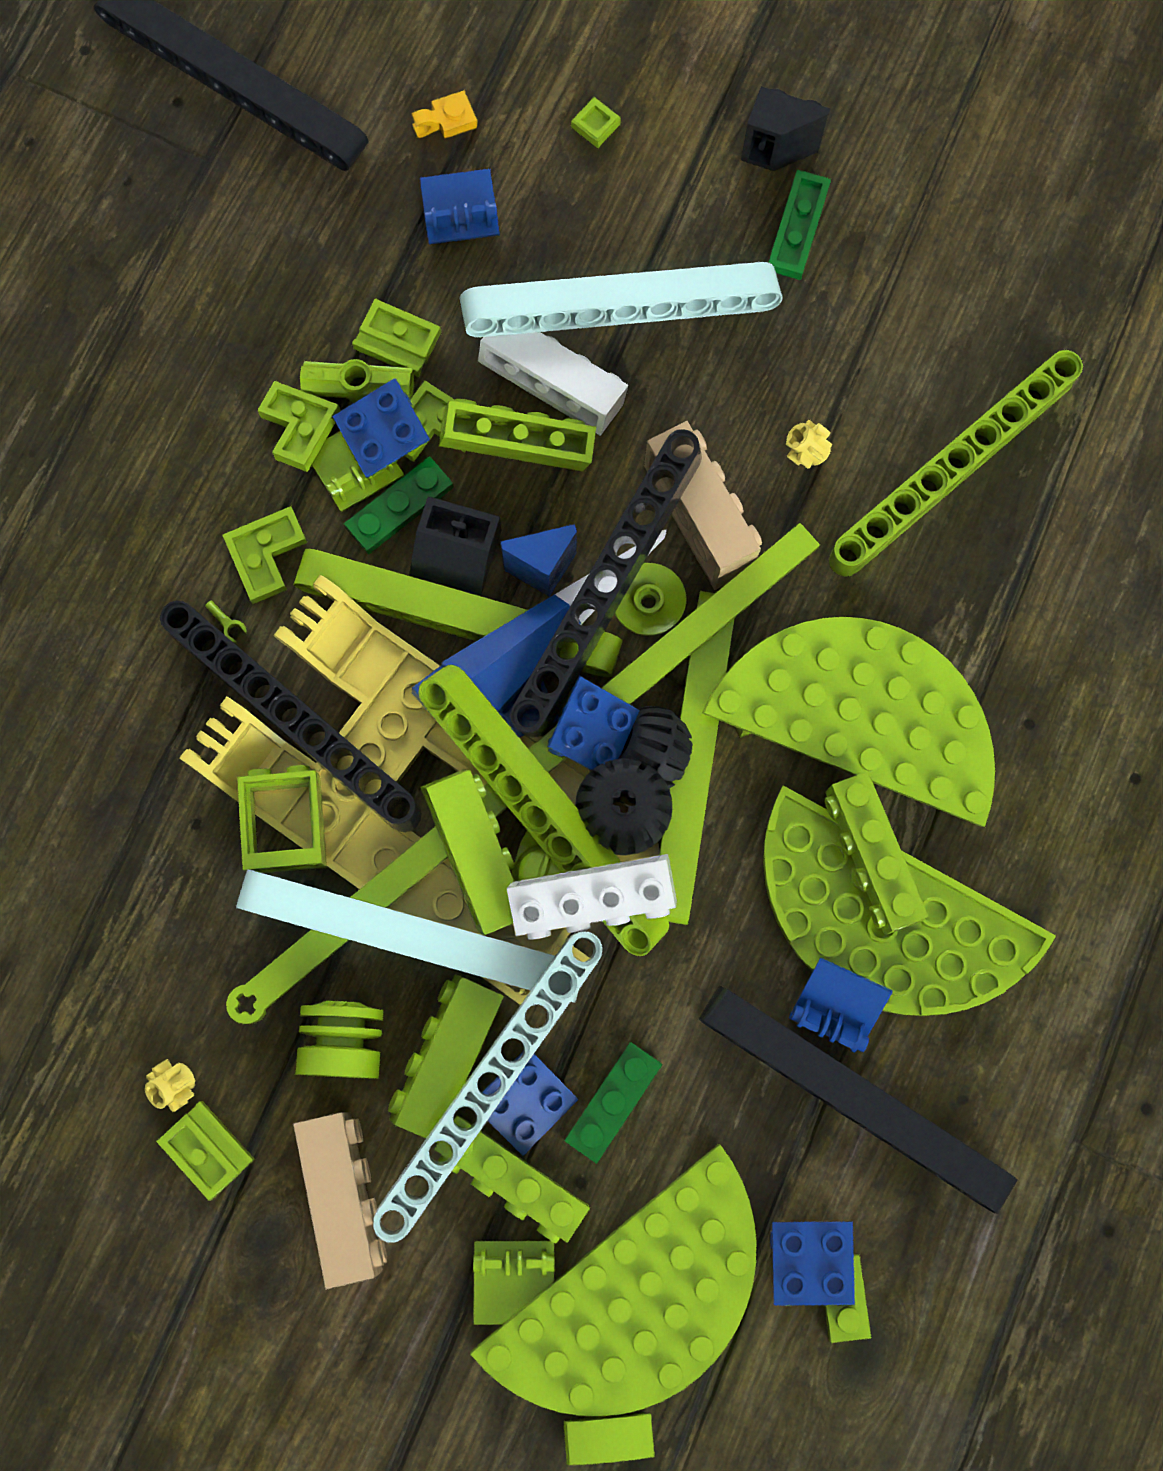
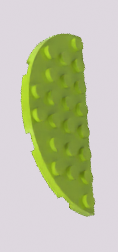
(868, 703)
(935, 967)
(639, 1307)

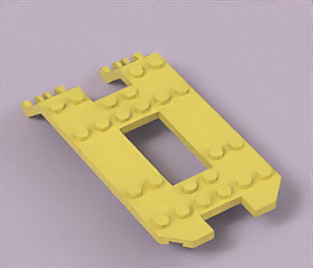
(390, 731)

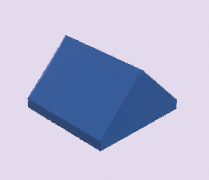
(540, 557)

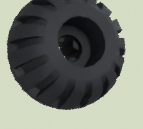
(660, 742)
(643, 823)

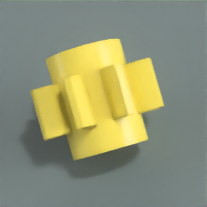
(808, 444)
(169, 1085)

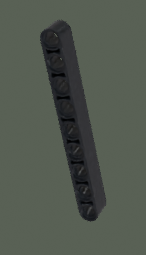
(236, 79)
(607, 564)
(277, 702)
(858, 1100)

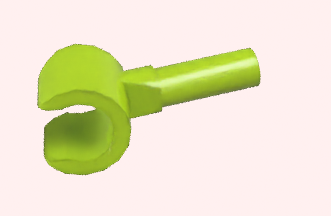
(224, 620)

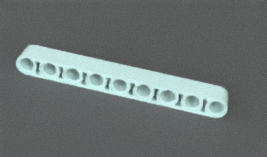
(619, 299)
(397, 932)
(484, 1104)

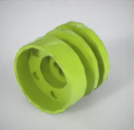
(339, 1041)

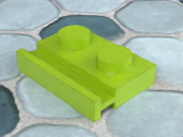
(396, 337)
(205, 1150)

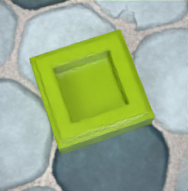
(595, 122)

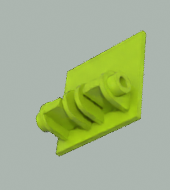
(345, 478)
(509, 1277)

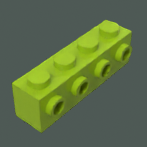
(517, 435)
(472, 847)
(876, 854)
(446, 1055)
(519, 1183)

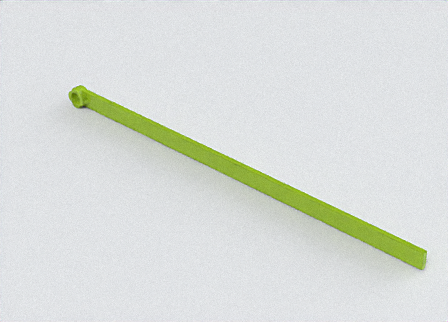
(627, 686)

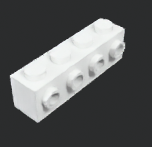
(556, 376)
(592, 896)

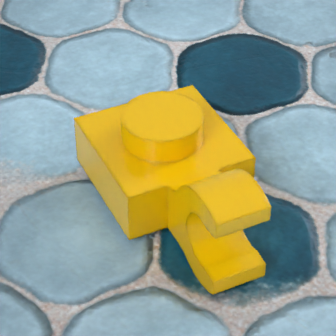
(449, 114)

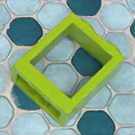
(287, 860)

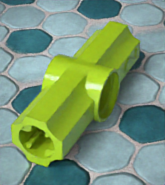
(335, 379)

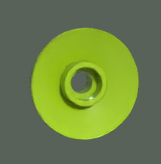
(669, 596)

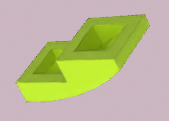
(608, 1439)

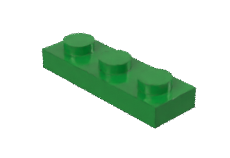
(799, 224)
(398, 505)
(613, 1102)

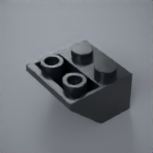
(782, 129)
(454, 546)

